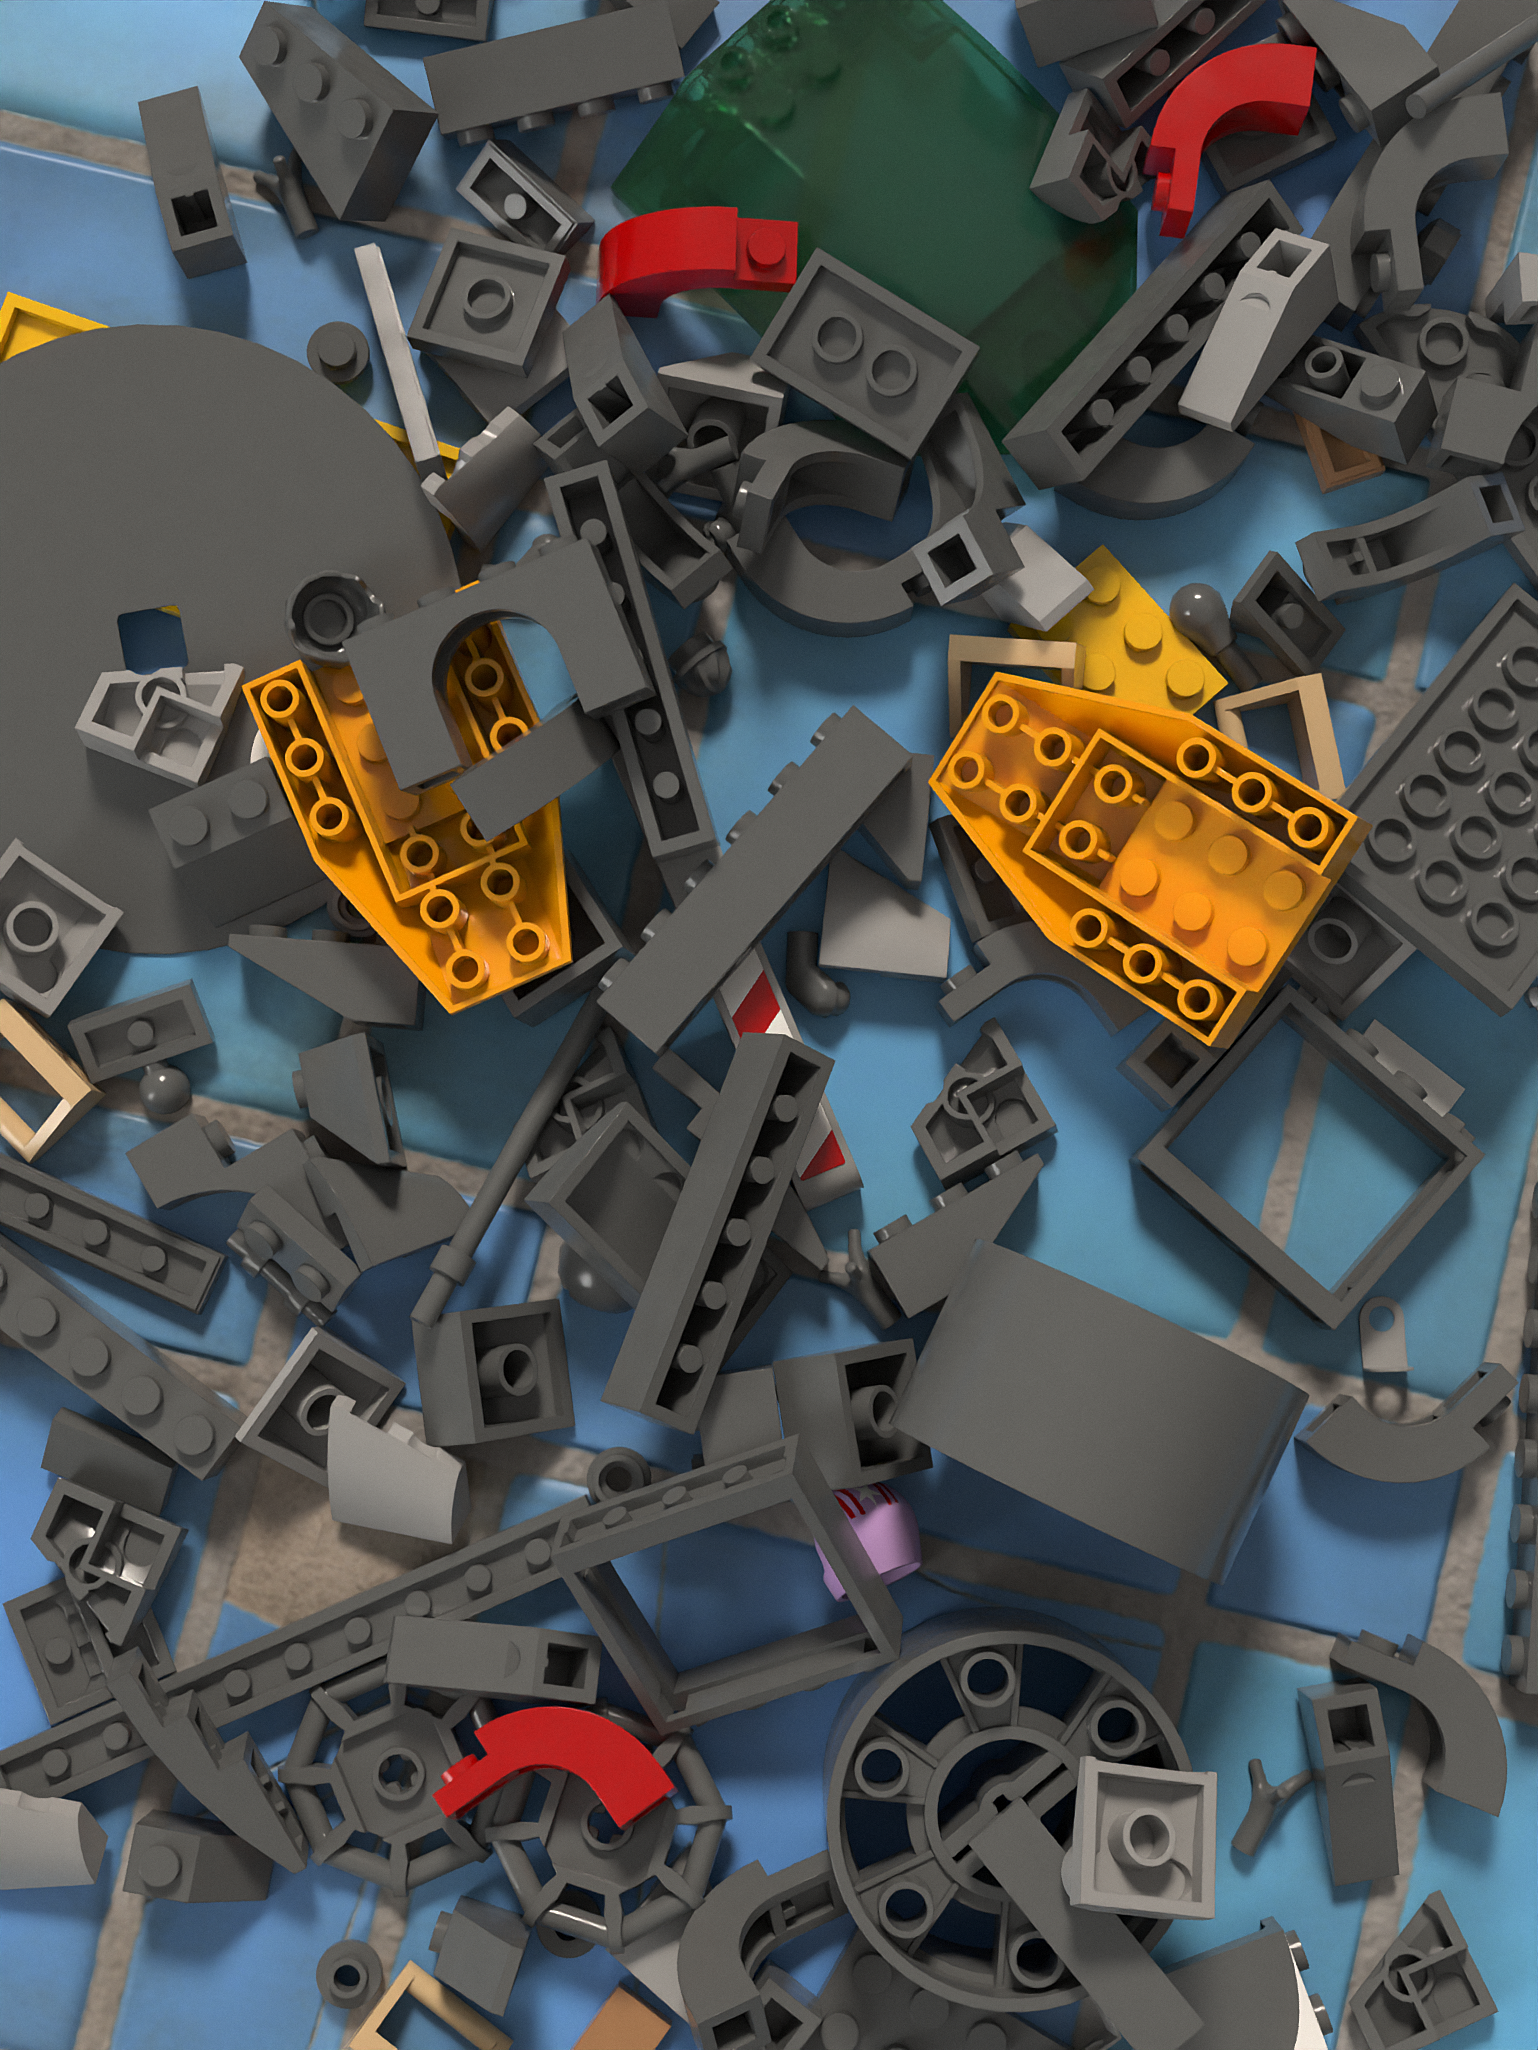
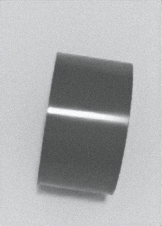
(1100, 1409)
(1037, 1770)

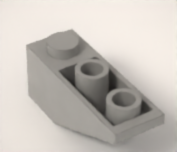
(1262, 326)

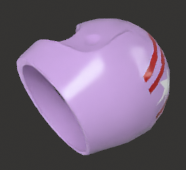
(886, 1530)

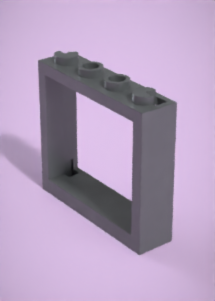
(1395, 1093)
(696, 1501)

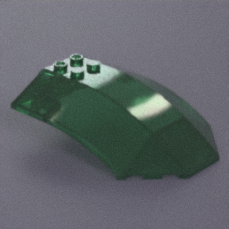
(910, 163)

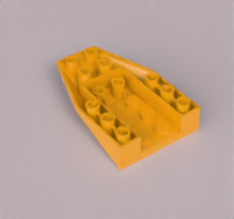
(1146, 843)
(416, 867)

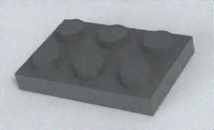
(865, 354)

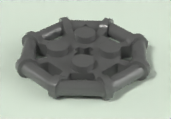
(364, 1794)
(623, 1862)

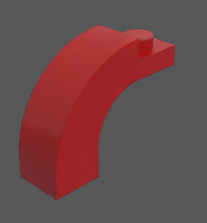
(1234, 92)
(691, 250)
(564, 1739)

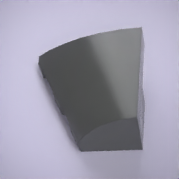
(1090, 161)
(108, 1552)

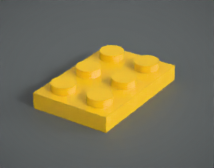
(1130, 643)

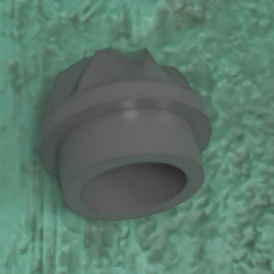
(701, 666)

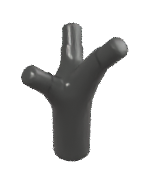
(290, 191)
(696, 461)
(862, 1285)
(1265, 1806)

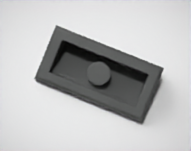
(523, 199)

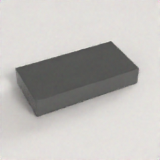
(109, 1461)

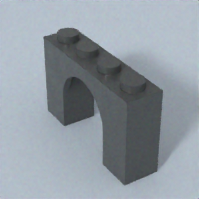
(407, 658)

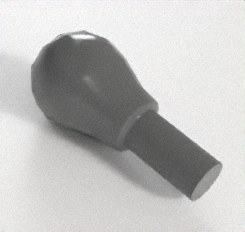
(1203, 618)

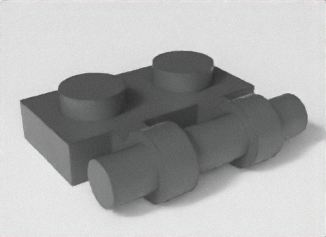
(293, 1257)

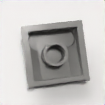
(45, 930)
(1143, 1842)

